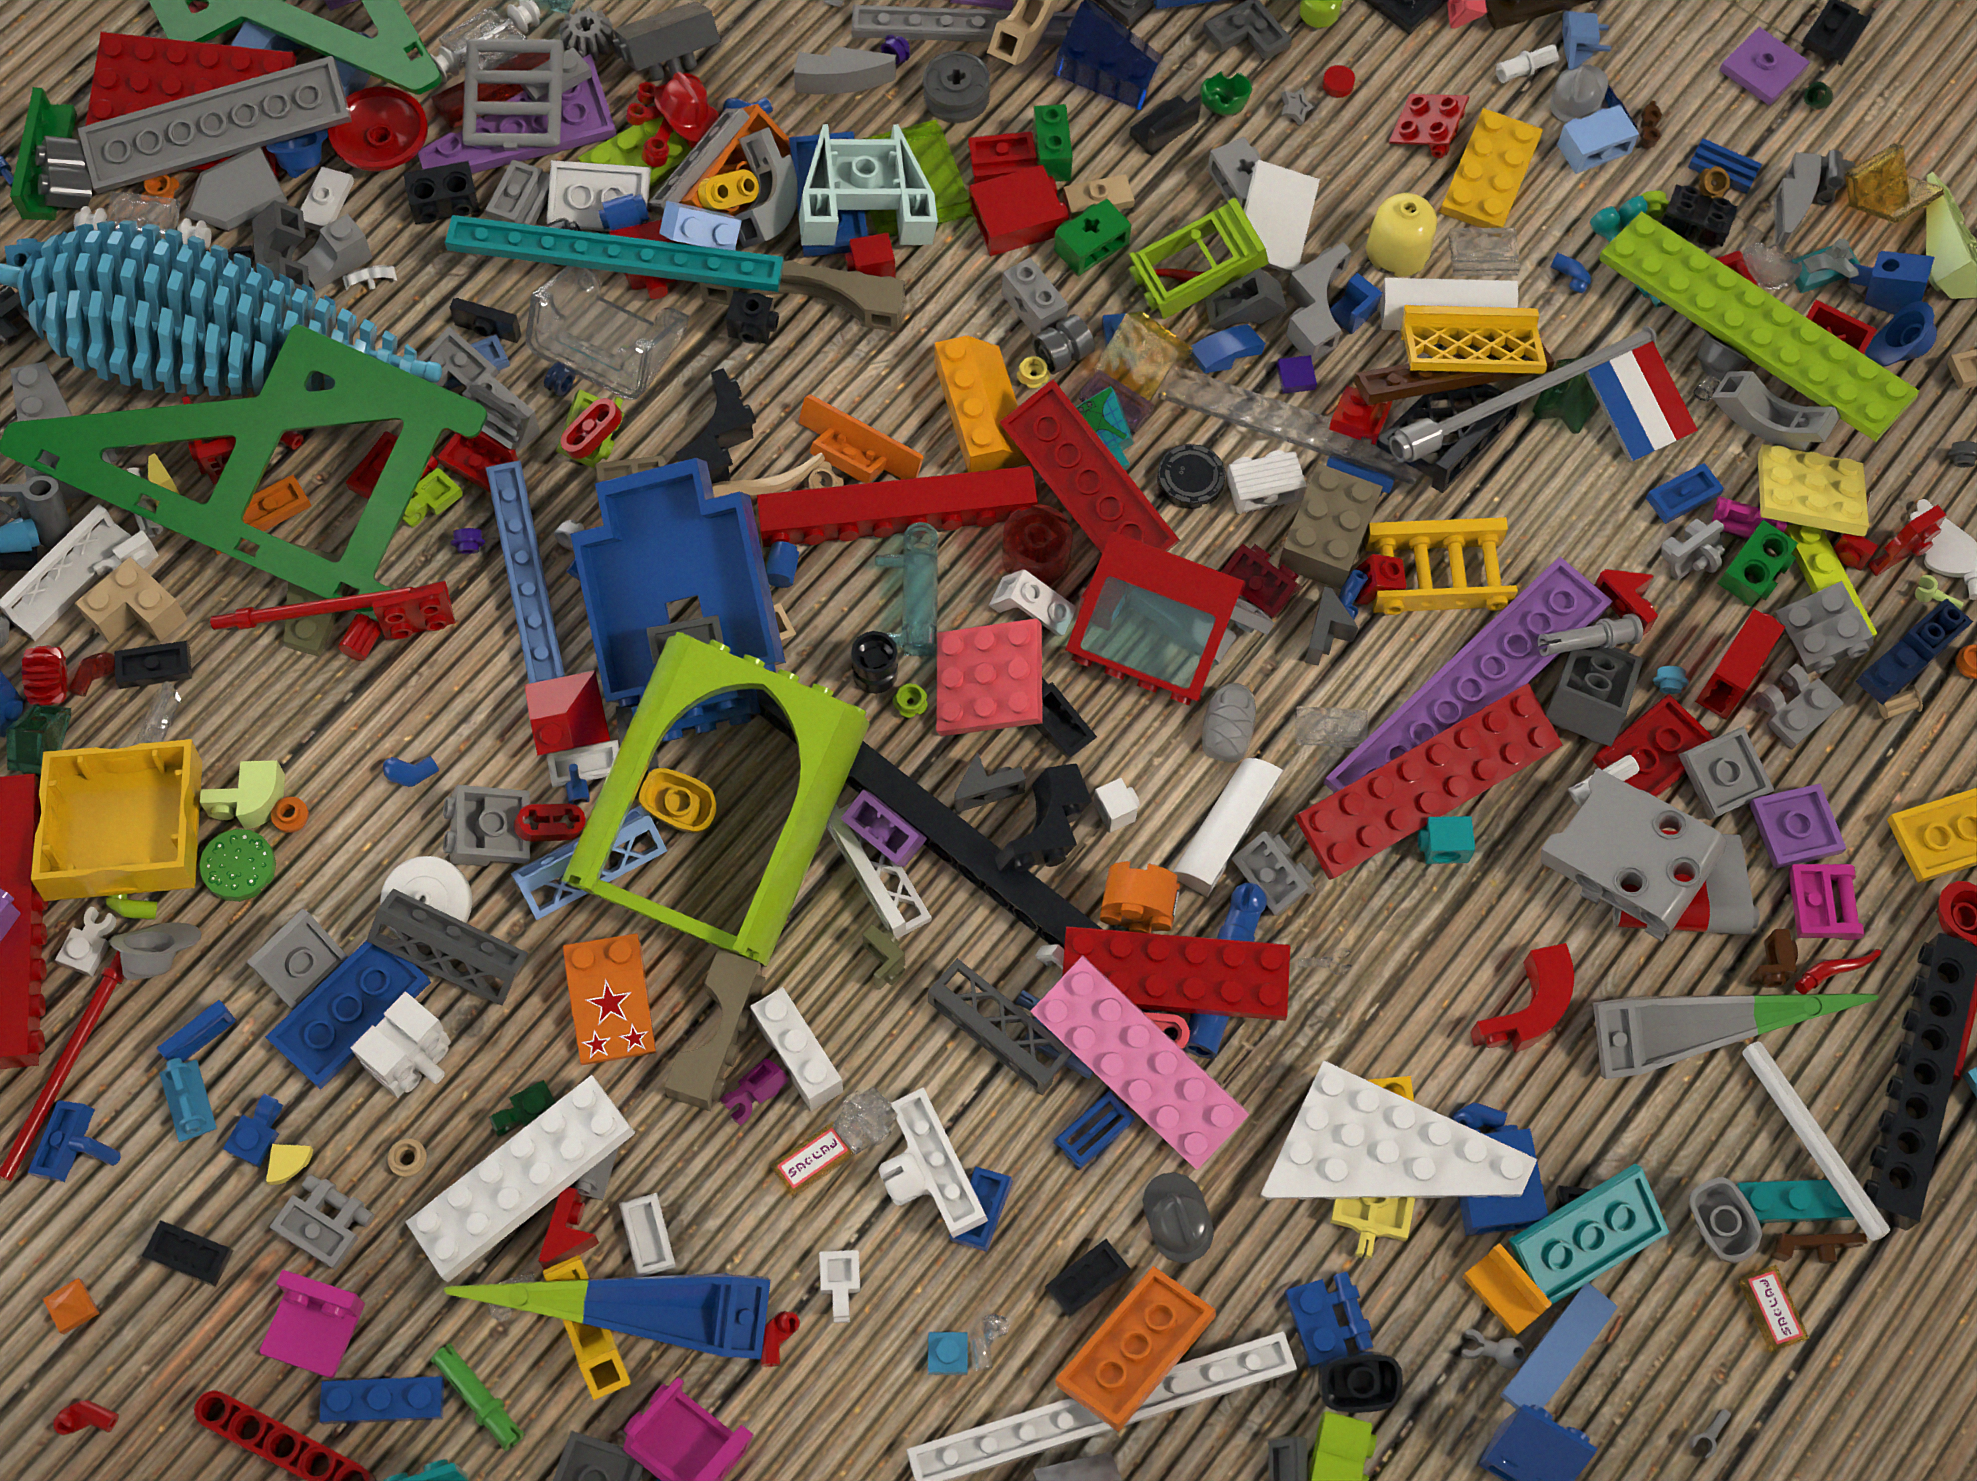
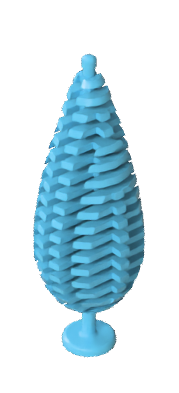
(178, 311)

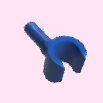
(576, 787)

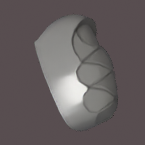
(1229, 723)
(1725, 1220)

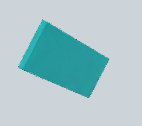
(1590, 1234)

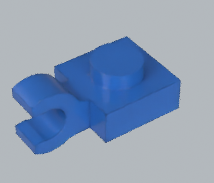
(254, 1137)

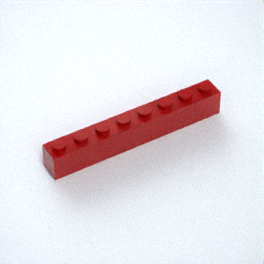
(894, 505)
(21, 947)

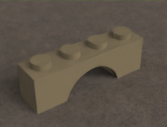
(699, 1073)

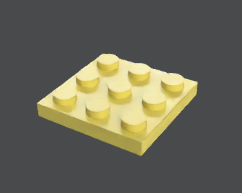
(1812, 490)

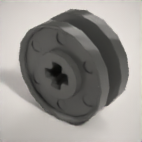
(956, 86)

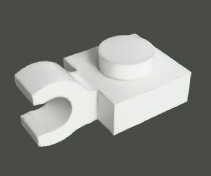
(137, 547)
(840, 1277)

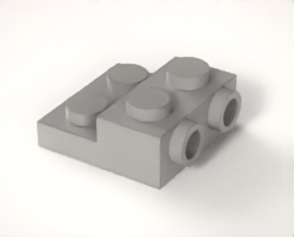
(1825, 628)
(485, 825)

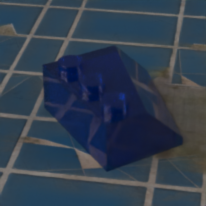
(1107, 57)

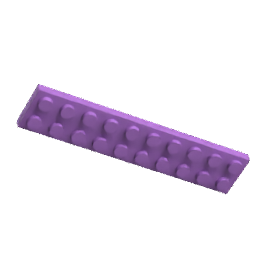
(1484, 670)

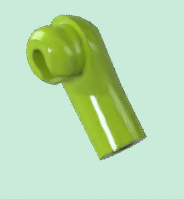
(132, 908)

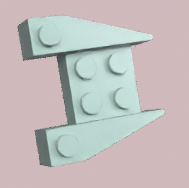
(866, 177)

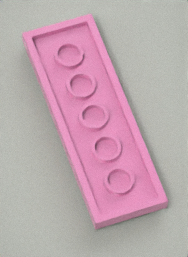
(1140, 1062)

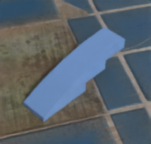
(1560, 1349)

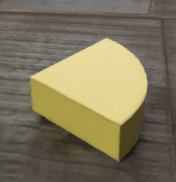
(287, 1162)

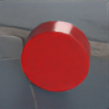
(1338, 81)

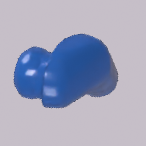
(1351, 590)

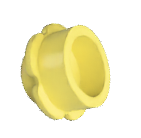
(1033, 365)

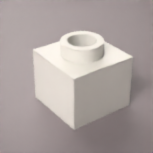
(1116, 804)

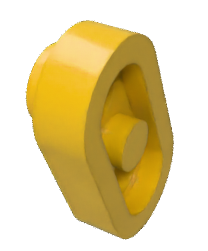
(730, 188)

